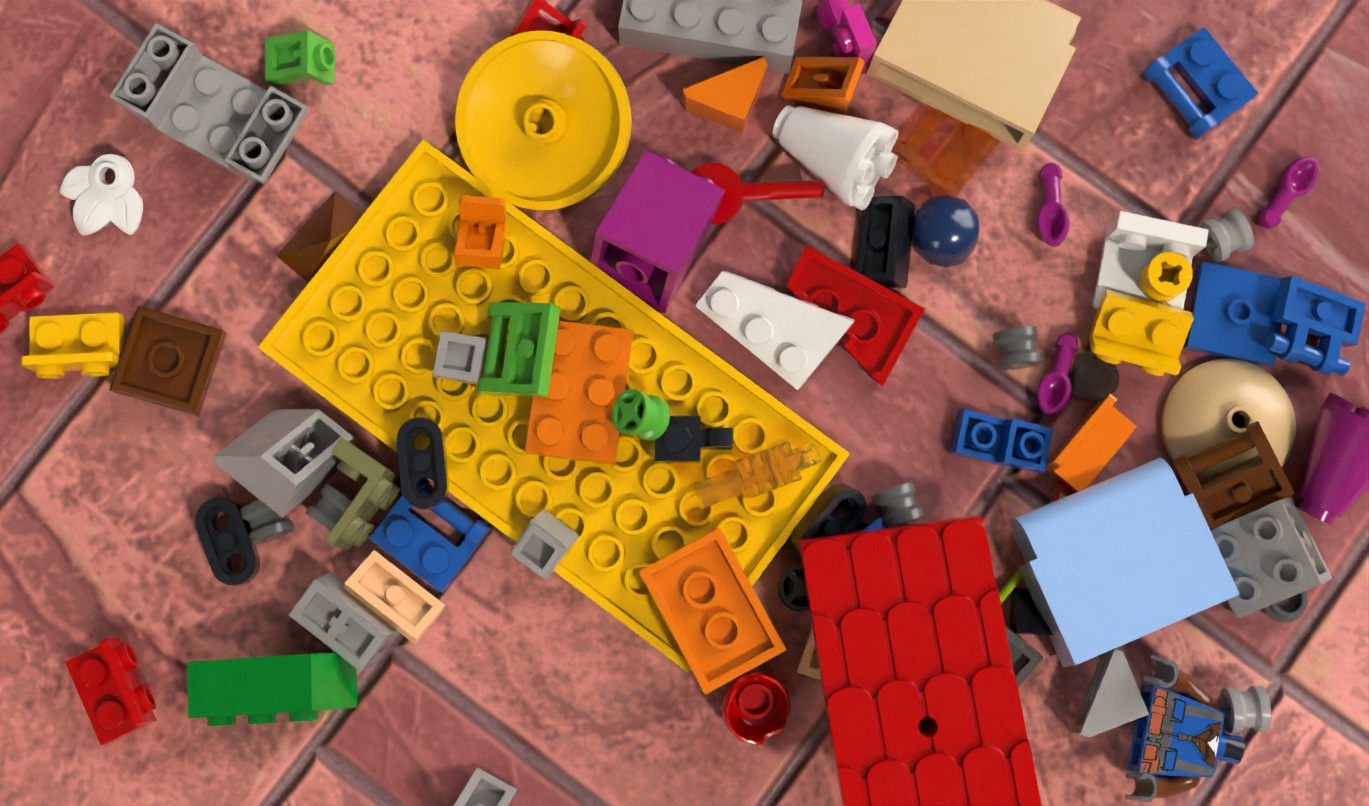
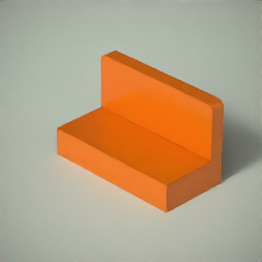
(1090, 445)

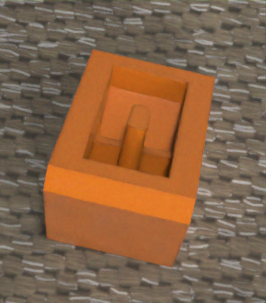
(823, 82)
(728, 96)

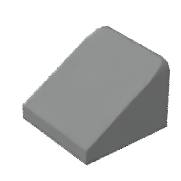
(544, 544)

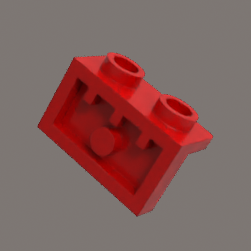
(21, 284)
(112, 690)

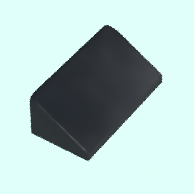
(886, 240)

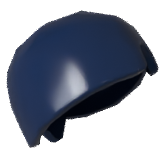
(945, 230)

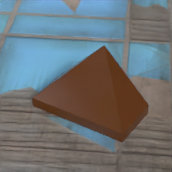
(319, 236)

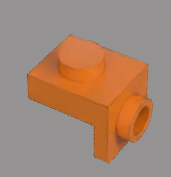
(481, 232)

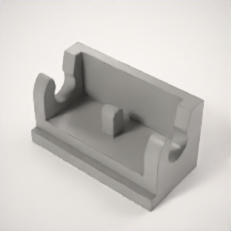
(342, 621)

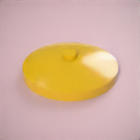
(543, 120)

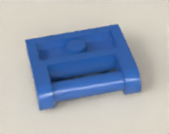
(1209, 75)
(424, 548)

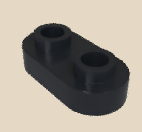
(422, 464)
(827, 520)
(227, 543)

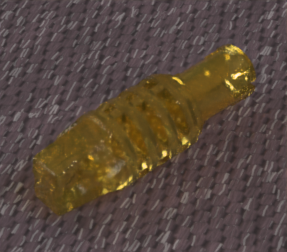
(758, 473)

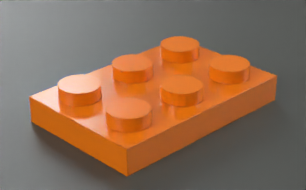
(584, 384)
(712, 611)

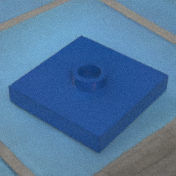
(1233, 314)

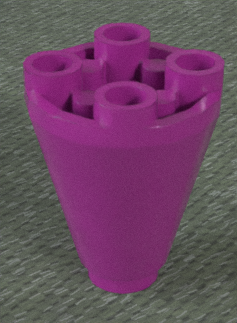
(1337, 460)

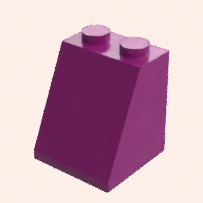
(656, 229)

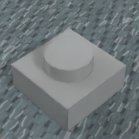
(459, 357)

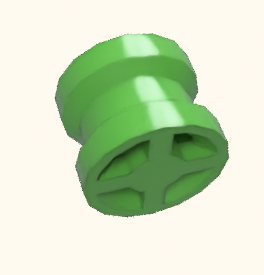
(640, 414)

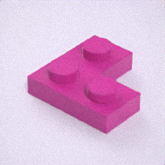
(849, 30)

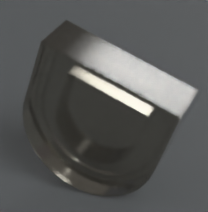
(1092, 378)

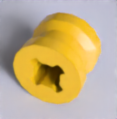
(1157, 283)

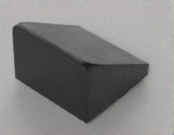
(1025, 616)

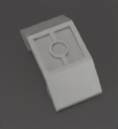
(208, 106)

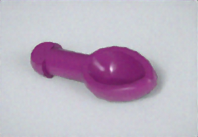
(1294, 182)
(1052, 217)
(1055, 386)

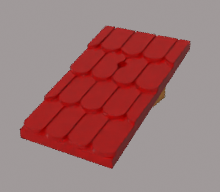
(917, 667)

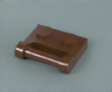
(1238, 488)

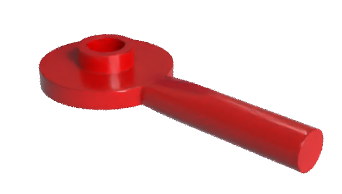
(737, 192)

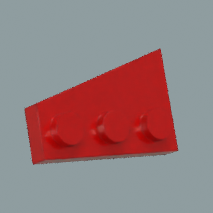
(880, 315)

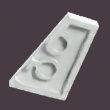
(775, 327)

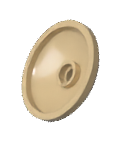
(1202, 408)

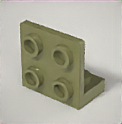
(377, 493)

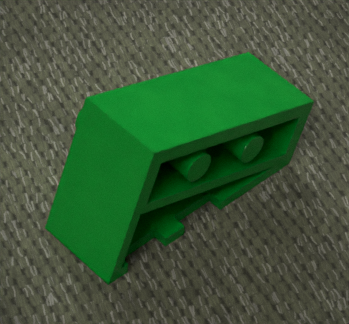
(270, 686)

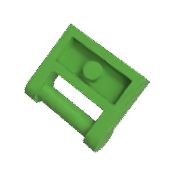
(528, 349)

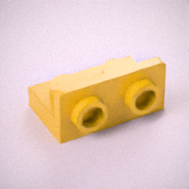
(1139, 333)
(75, 343)

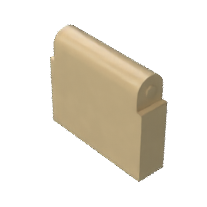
(979, 60)

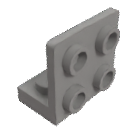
(1270, 556)

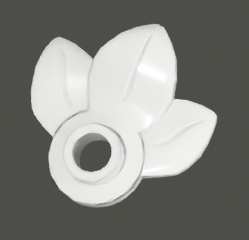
(103, 202)

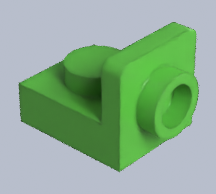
(299, 58)

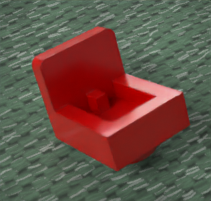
(543, 17)

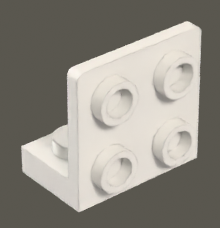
(1135, 241)

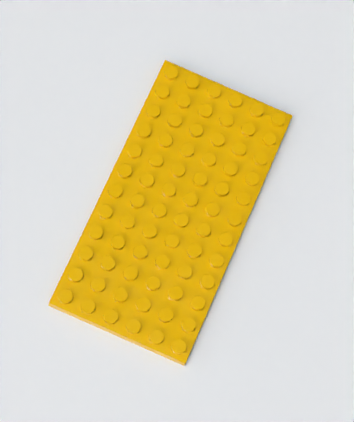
(370, 345)

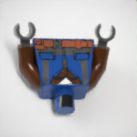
(1178, 737)

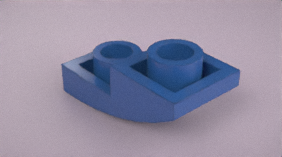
(1001, 441)

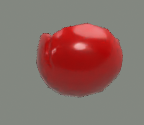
(755, 707)

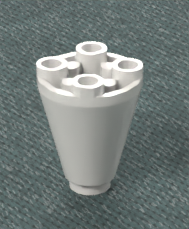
(839, 150)

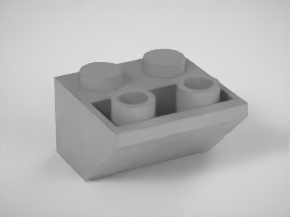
(284, 456)

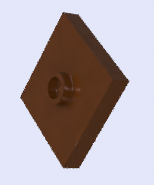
(168, 361)

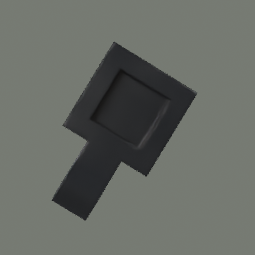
(686, 439)

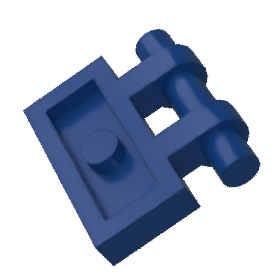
(1318, 312)

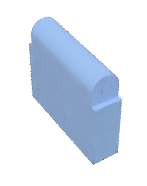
(1120, 561)

